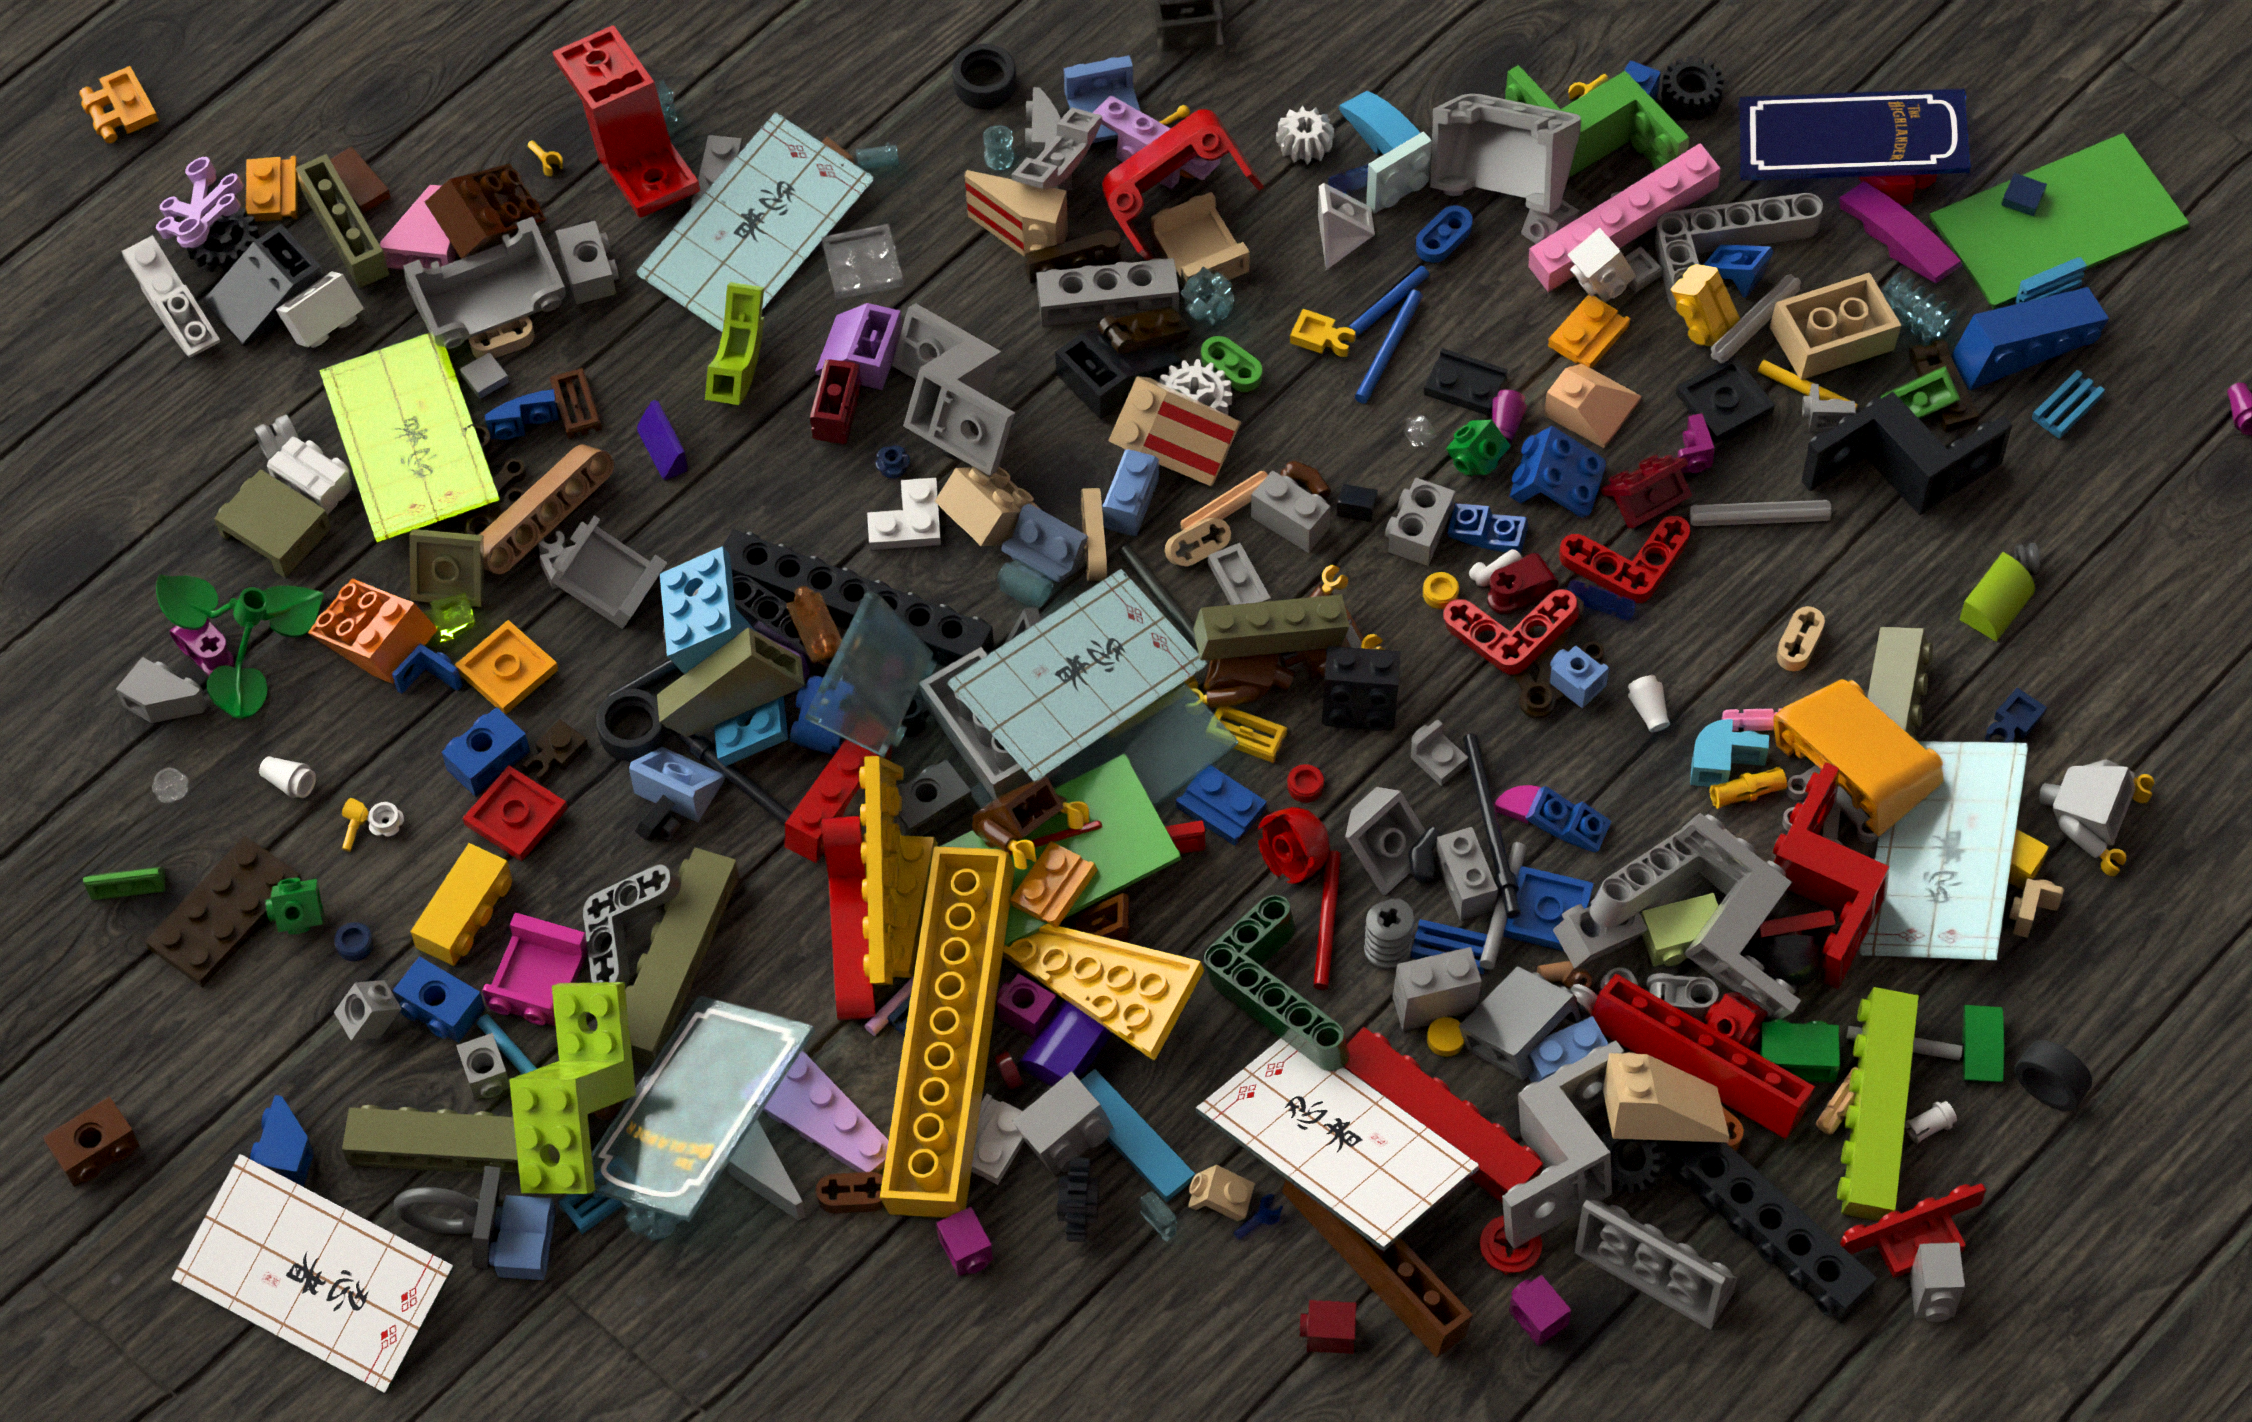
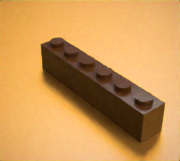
(1394, 1276)

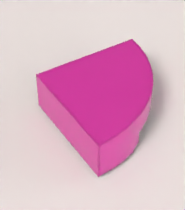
(1516, 802)

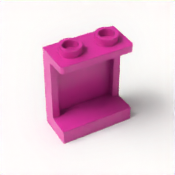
(533, 962)

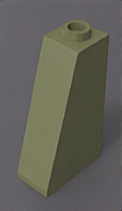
(730, 682)

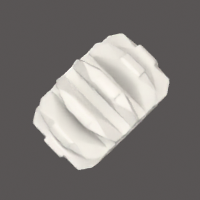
(1305, 135)

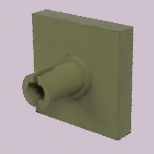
(446, 566)

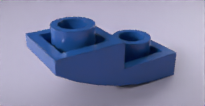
(509, 418)
(1486, 530)
(1569, 822)

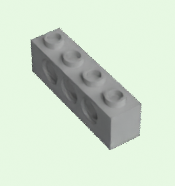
(1094, 302)

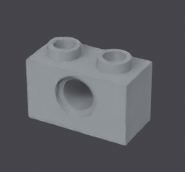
(586, 278)
(1466, 873)

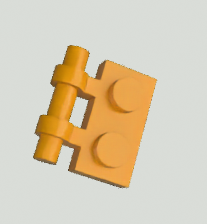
(129, 103)

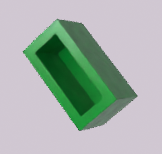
(1802, 1049)

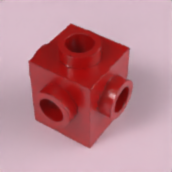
(1737, 1018)

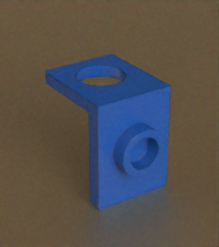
(425, 659)

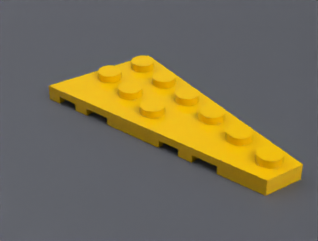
(882, 859)
(1114, 982)

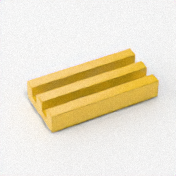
(1250, 741)

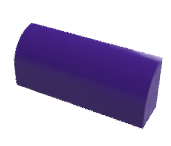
(1065, 1045)

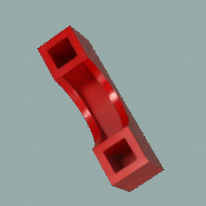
(826, 799)

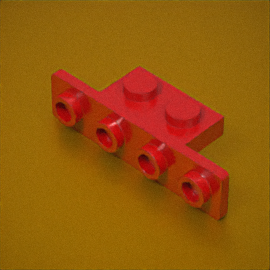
(1901, 1234)

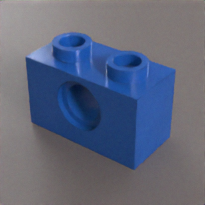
(480, 769)
(428, 983)

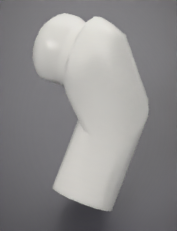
(1482, 574)

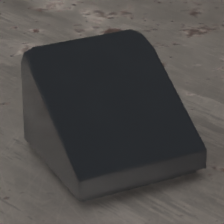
(1356, 502)

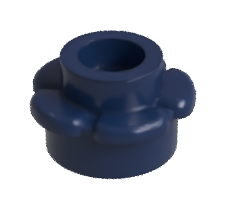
(895, 468)

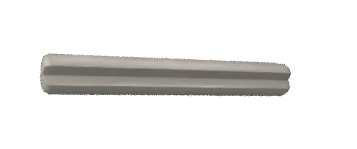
(1754, 319)
(1760, 513)

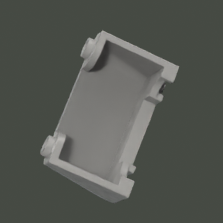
(1503, 149)
(486, 287)

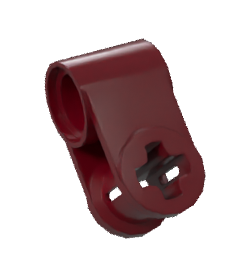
(1521, 583)

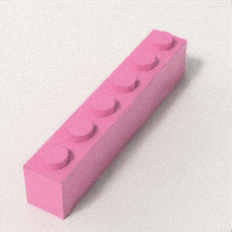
(1628, 213)

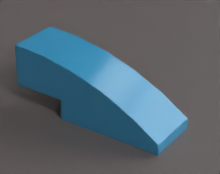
(1378, 122)

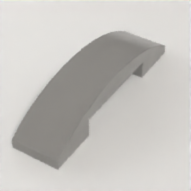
(1063, 154)

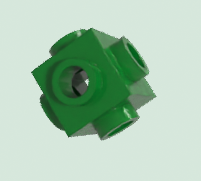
(1477, 447)
(295, 905)

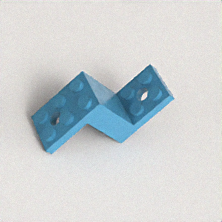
(701, 626)

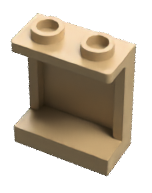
(1198, 238)

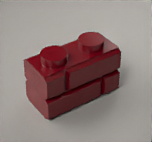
(835, 401)

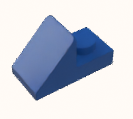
(1742, 264)

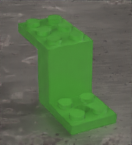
(1610, 118)

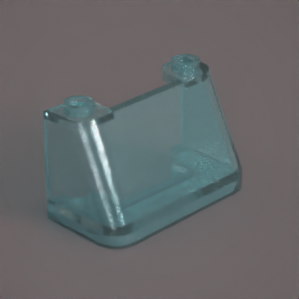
(872, 678)

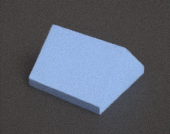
(678, 778)

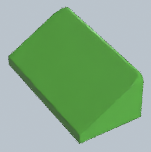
(1928, 392)
(125, 883)

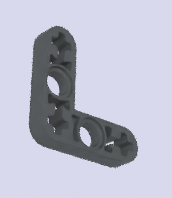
(612, 919)

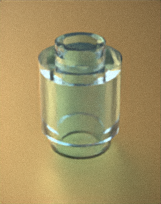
(1024, 583)

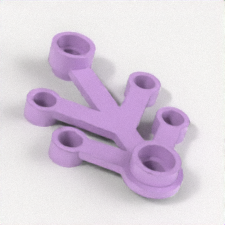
(194, 230)

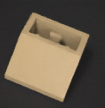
(984, 504)

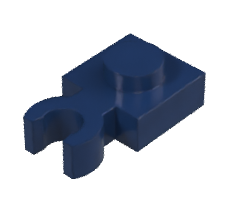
(2016, 716)

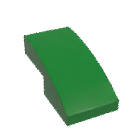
(1983, 1043)

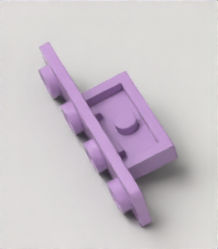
(1138, 130)

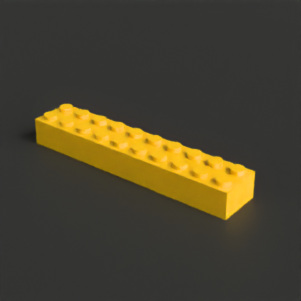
(948, 1033)

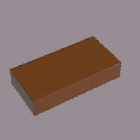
(360, 180)

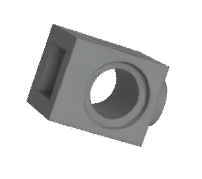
(367, 1010)
(481, 1053)

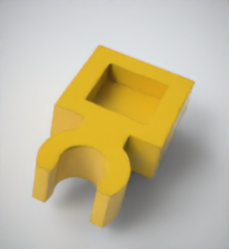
(1318, 331)

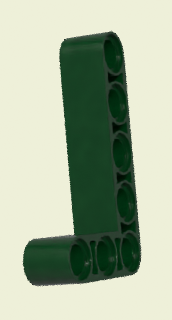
(1237, 973)

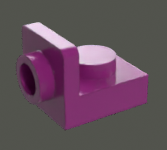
(1698, 445)

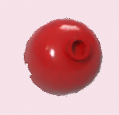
(1294, 843)

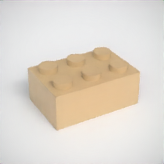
(1835, 326)

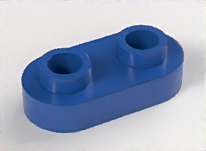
(1441, 235)

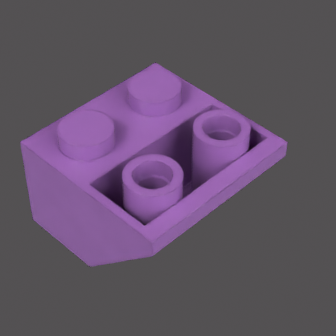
(865, 337)

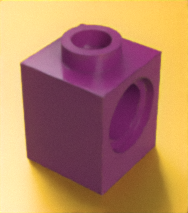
(1027, 1020)
(965, 1242)
(1539, 1309)

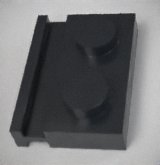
(1465, 381)

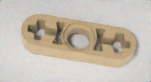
(1094, 528)

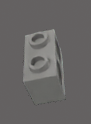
(1425, 522)
(1598, 939)

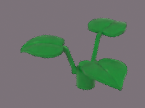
(290, 612)

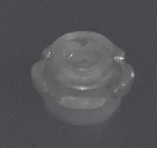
(1419, 431)
(169, 777)

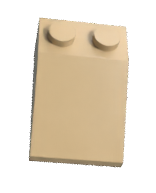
(1660, 1101)

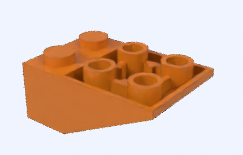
(372, 628)

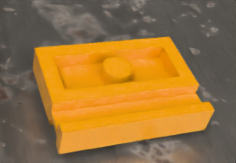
(271, 188)
(1589, 332)
(1053, 884)

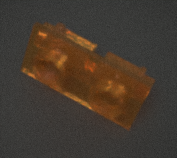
(814, 624)

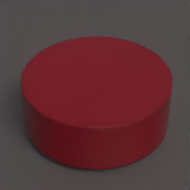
(1008, 1070)

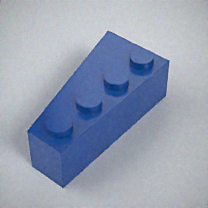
(2026, 335)

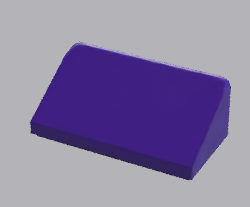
(662, 442)

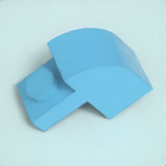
(1719, 747)

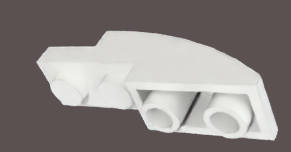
(170, 297)

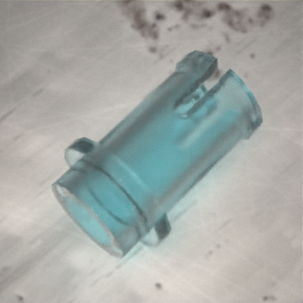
(878, 156)

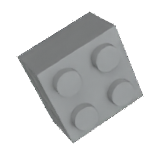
(1063, 1124)

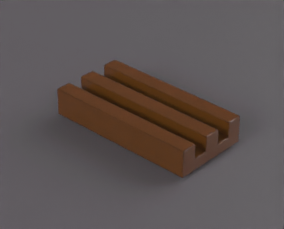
(581, 425)

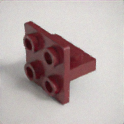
(1649, 489)

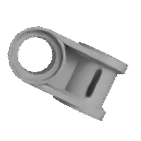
(1682, 990)

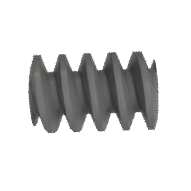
(1389, 933)

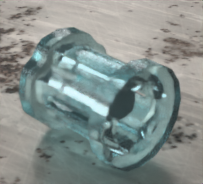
(998, 147)

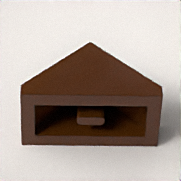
(1106, 919)

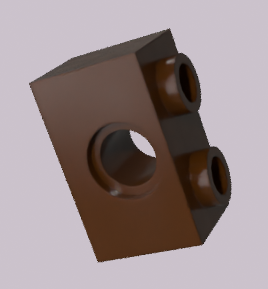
(97, 1123)

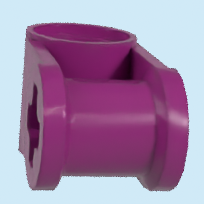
(204, 646)

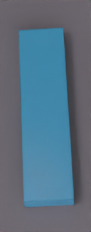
(1139, 1142)

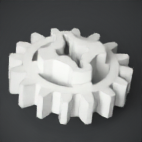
(1201, 384)

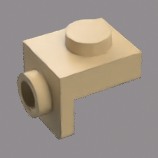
(2035, 893)
(1221, 1192)

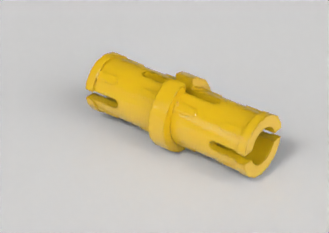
(1748, 787)

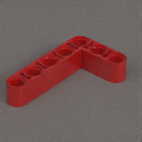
(846, 872)

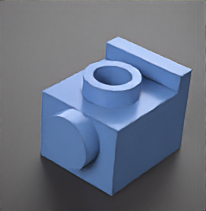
(1578, 675)

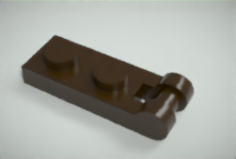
(1073, 254)
(1144, 329)
(1957, 414)

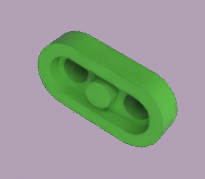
(1235, 363)

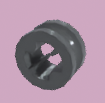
(2028, 557)

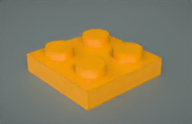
(506, 667)

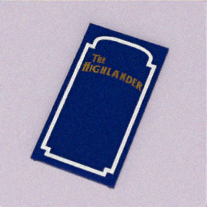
(1853, 134)

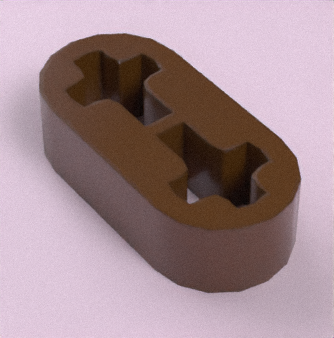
(852, 1192)

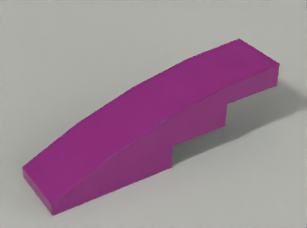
(1901, 231)

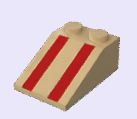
(1017, 212)
(1175, 430)

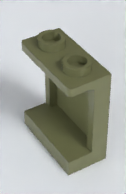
(273, 521)

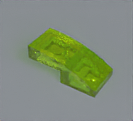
(451, 617)

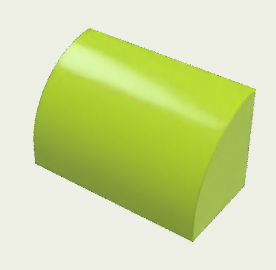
(1998, 597)

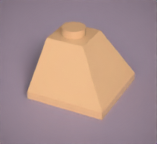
(1589, 403)

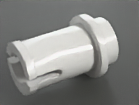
(1938, 1118)

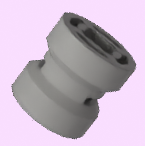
(275, 436)

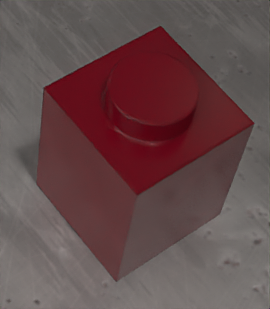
(1329, 1326)

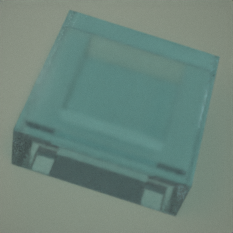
(1158, 1215)

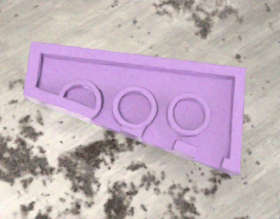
(826, 1116)

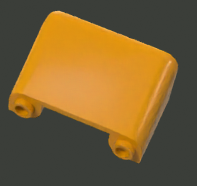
(1875, 756)

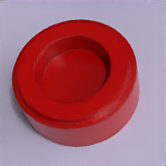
(1305, 783)

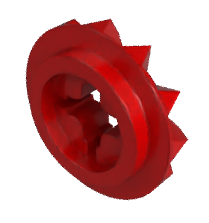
(1496, 1254)

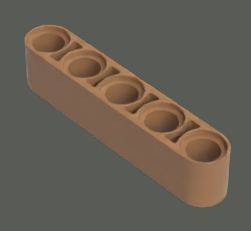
(556, 505)

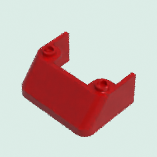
(1196, 135)

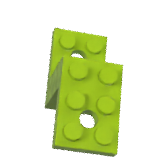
(555, 1099)

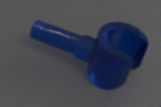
(1263, 1216)

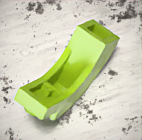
(735, 362)

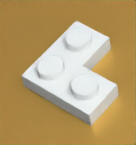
(914, 525)

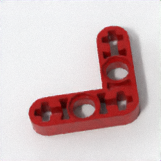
(1635, 570)
(1509, 641)

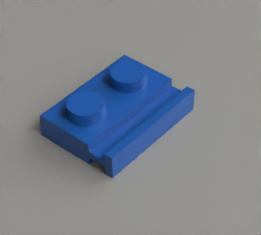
(1221, 804)

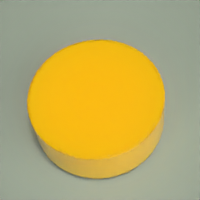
(1440, 590)
(1445, 1037)

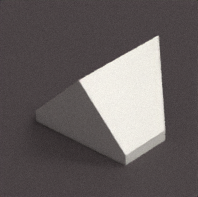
(1342, 223)

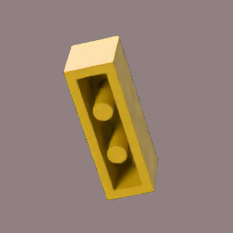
(462, 905)

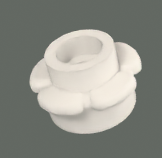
(383, 811)

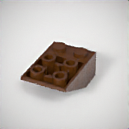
(483, 208)

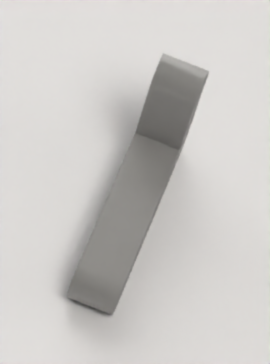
(1731, 224)
(1649, 879)

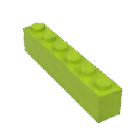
(1879, 1104)

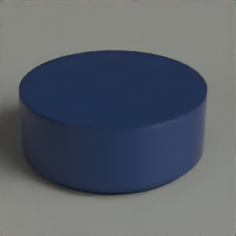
(353, 941)

